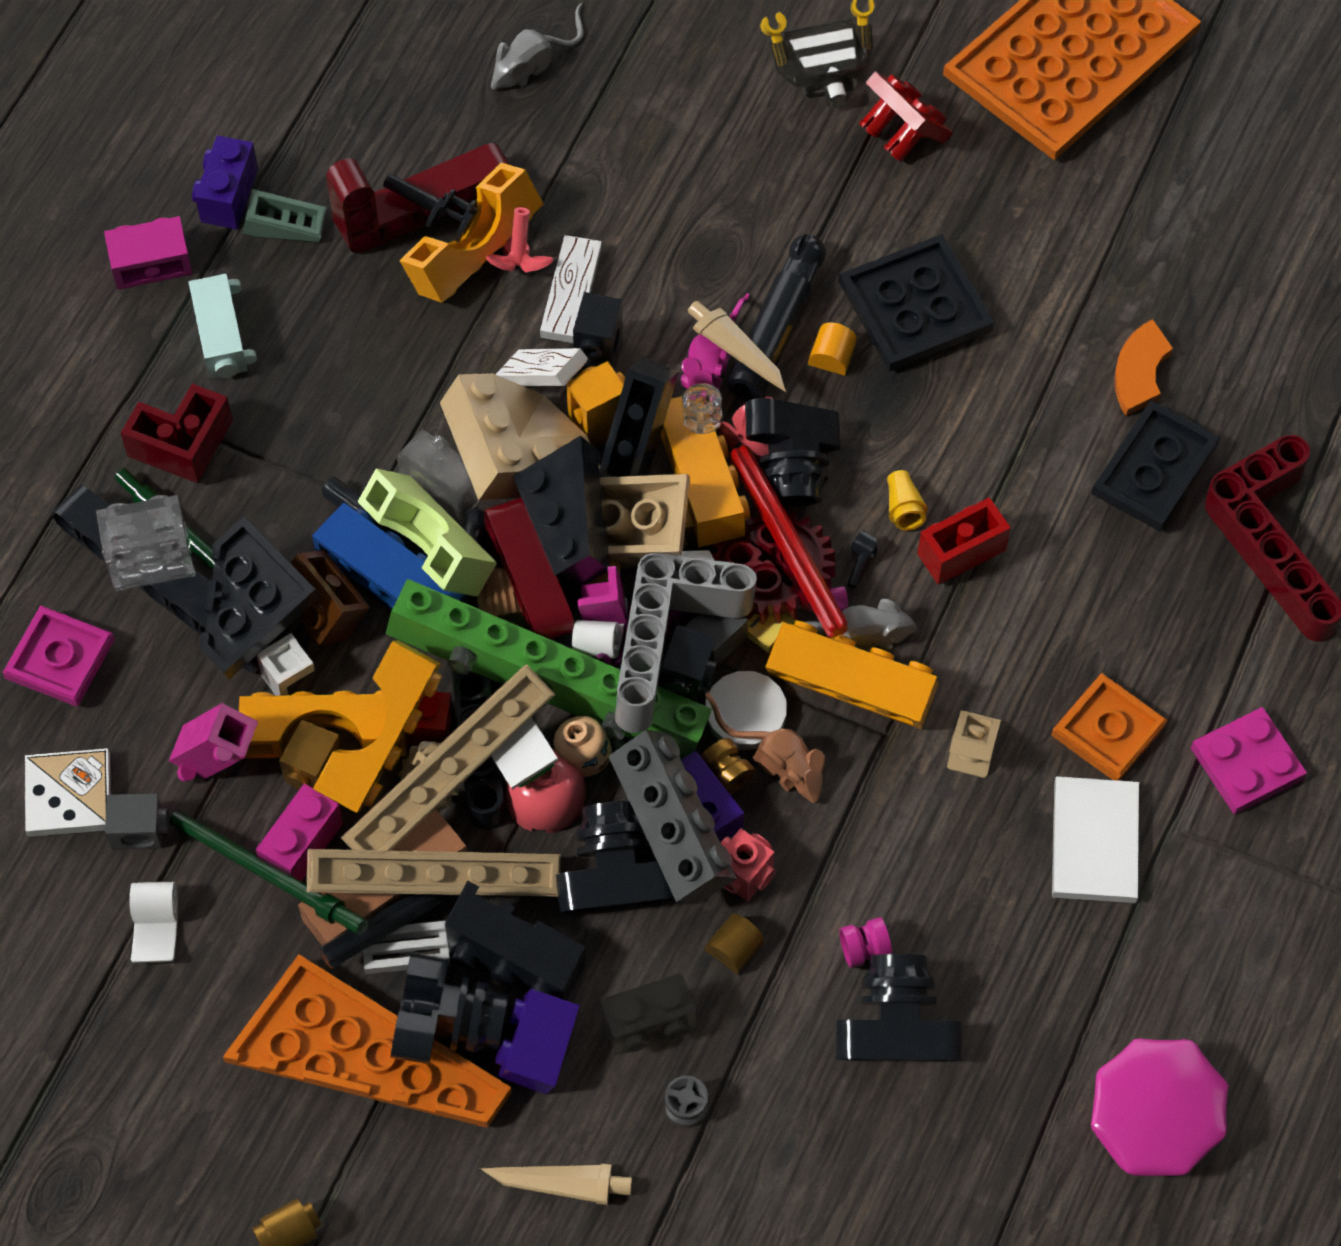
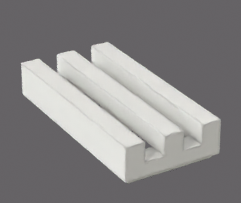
(406, 932)

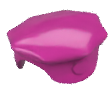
(1159, 1107)

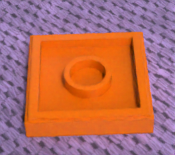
(1109, 727)

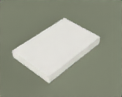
(1095, 839)

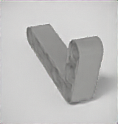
(664, 585)

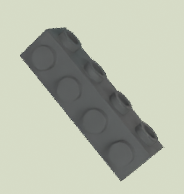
(673, 816)

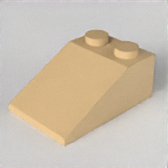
(644, 515)

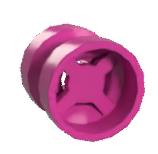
(864, 941)

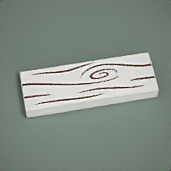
(572, 278)
(543, 366)

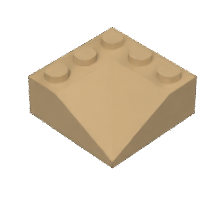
(502, 430)

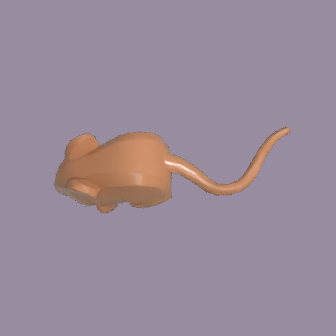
(783, 754)

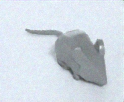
(528, 55)
(875, 626)

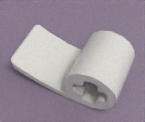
(598, 637)
(155, 921)

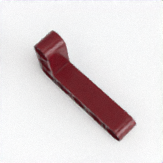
(377, 217)
(1270, 537)

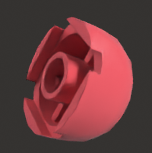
(550, 800)

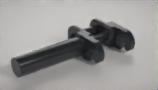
(437, 206)

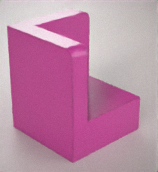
(604, 600)

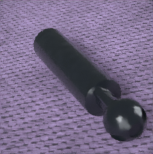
(779, 313)

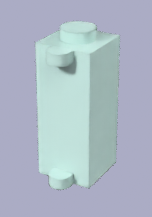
(219, 326)

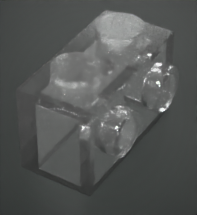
(439, 473)

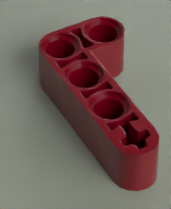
(528, 569)

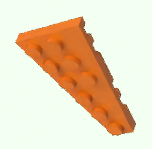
(343, 1041)

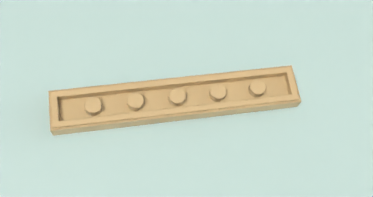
(450, 763)
(431, 872)

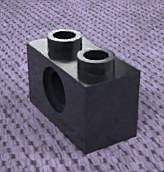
(599, 329)

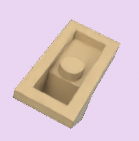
(973, 744)

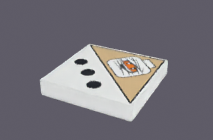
(66, 792)

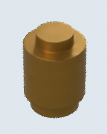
(288, 1225)

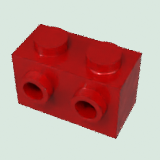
(963, 540)

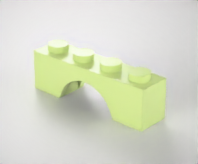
(453, 555)

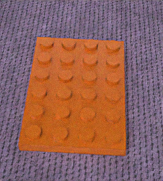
(1067, 62)

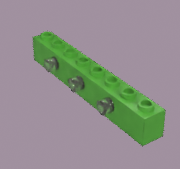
(499, 649)

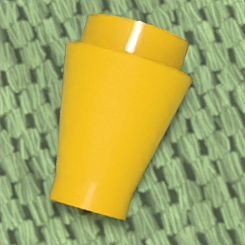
(906, 505)

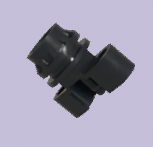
(796, 446)
(612, 838)
(898, 988)
(445, 1012)

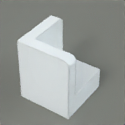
(284, 664)

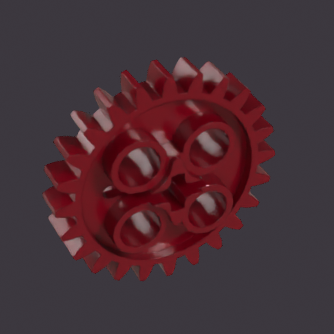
(779, 597)

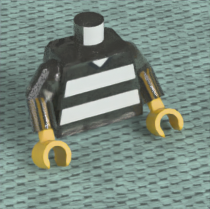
(824, 56)

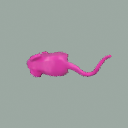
(706, 359)

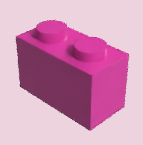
(148, 252)
(305, 824)

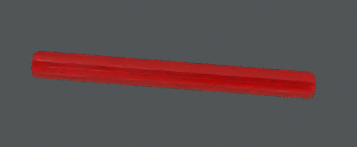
(789, 542)

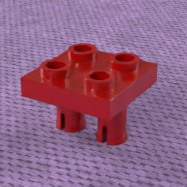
(905, 101)

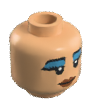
(583, 744)

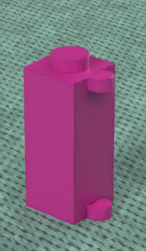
(212, 742)

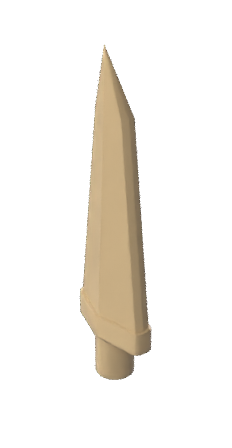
(724, 333)
(578, 1182)

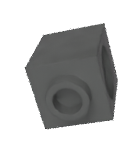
(135, 821)

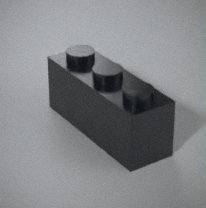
(638, 420)

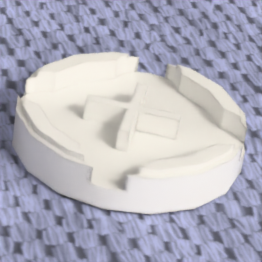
(747, 704)

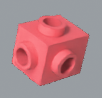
(757, 864)

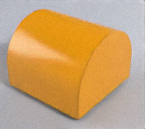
(833, 348)

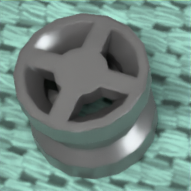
(686, 1091)

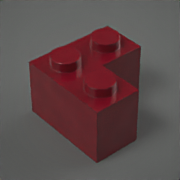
(180, 441)

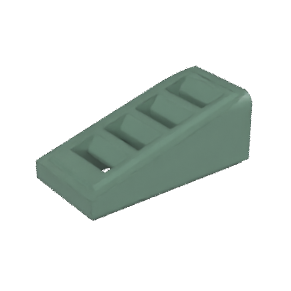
(281, 229)

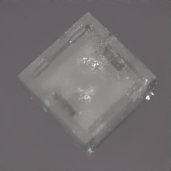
(145, 542)

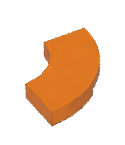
(1137, 367)

